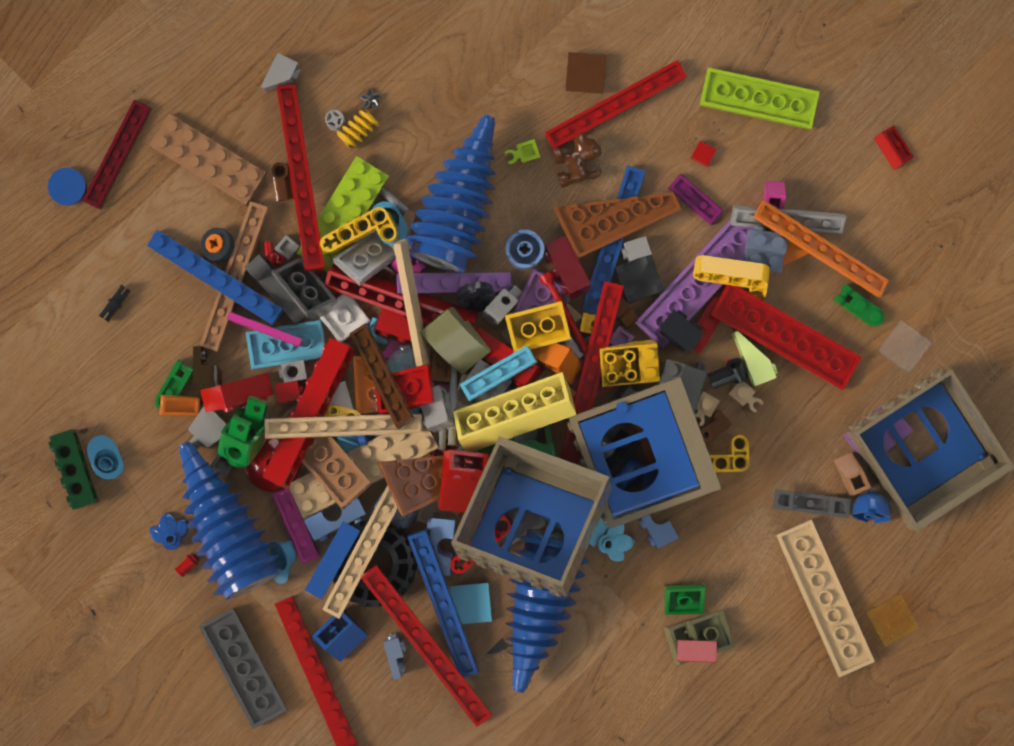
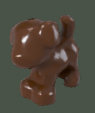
(585, 150)

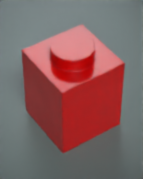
(288, 391)

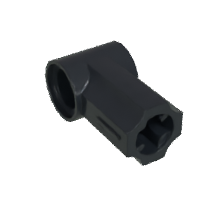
(732, 372)

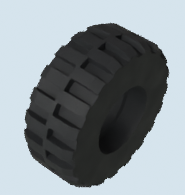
(402, 570)

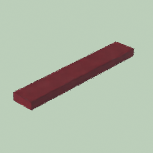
(117, 154)

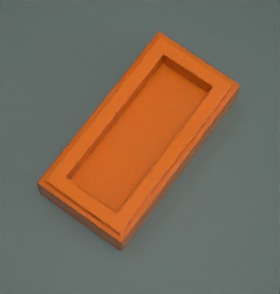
(179, 405)

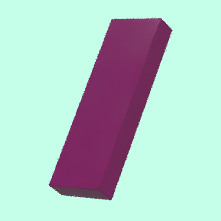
(695, 199)

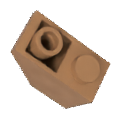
(852, 474)

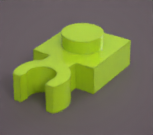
(525, 151)

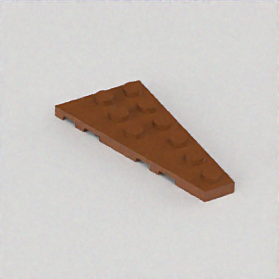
(604, 222)
(414, 481)

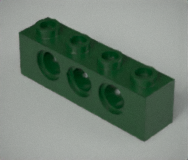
(88, 494)

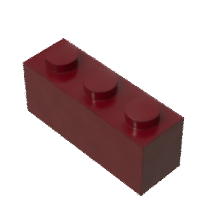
(567, 267)

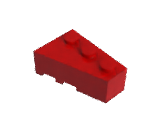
(236, 393)

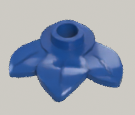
(169, 528)

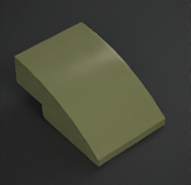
(455, 340)
(702, 628)

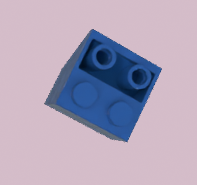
(340, 636)

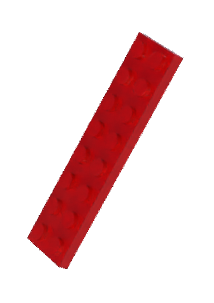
(785, 336)

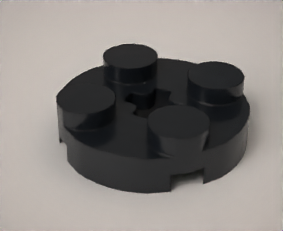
(475, 296)

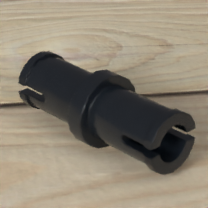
(114, 303)

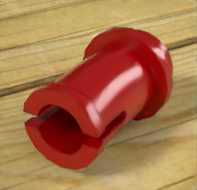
(186, 565)

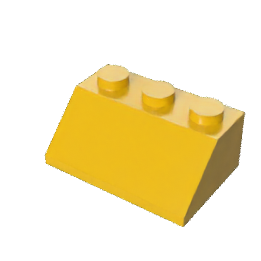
(538, 326)

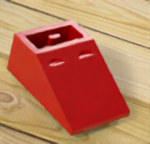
(460, 478)

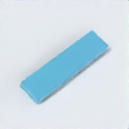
(498, 373)

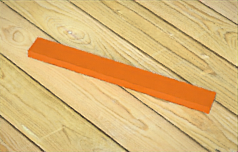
(821, 248)

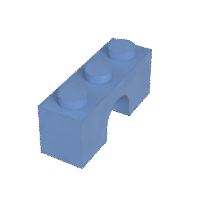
(321, 526)
(442, 527)
(659, 533)

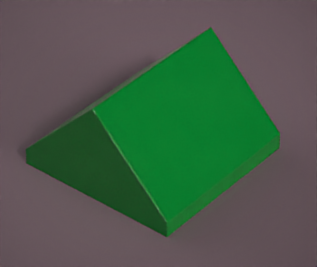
(684, 599)

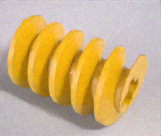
(358, 128)

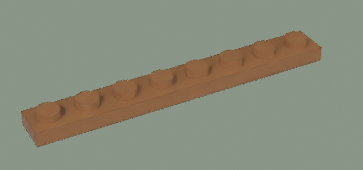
(241, 256)

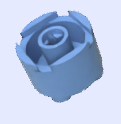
(530, 259)

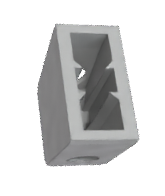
(496, 310)
(206, 428)

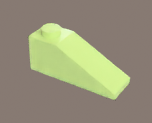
(756, 363)

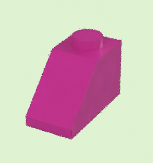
(774, 193)

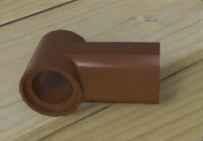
(282, 184)

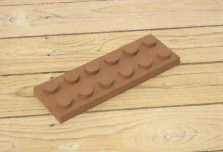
(208, 159)
(334, 469)

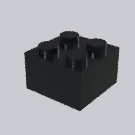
(680, 331)

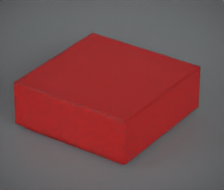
(703, 153)

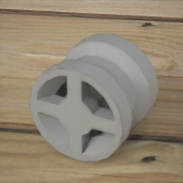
(333, 116)

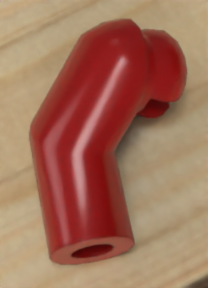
(271, 256)

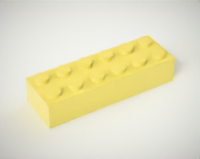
(514, 413)

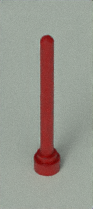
(548, 280)

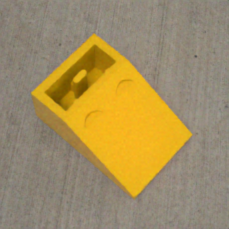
(630, 363)

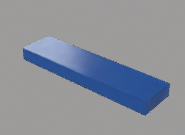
(332, 560)

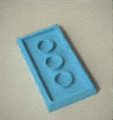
(271, 352)

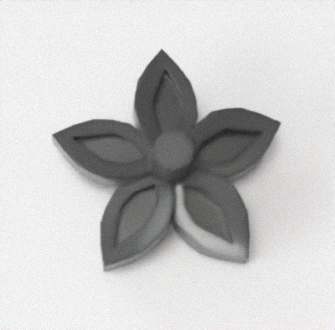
(370, 99)

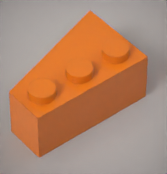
(558, 359)

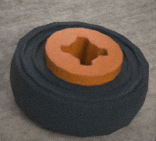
(224, 243)

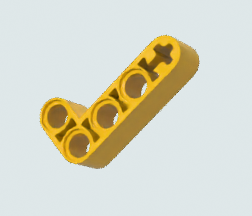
(357, 234)
(733, 272)
(734, 453)

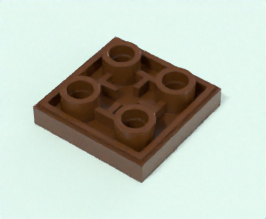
(585, 73)

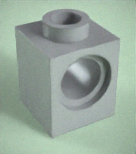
(636, 249)
(302, 371)

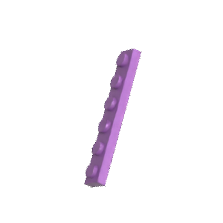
(453, 281)

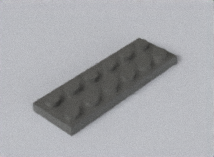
(243, 668)

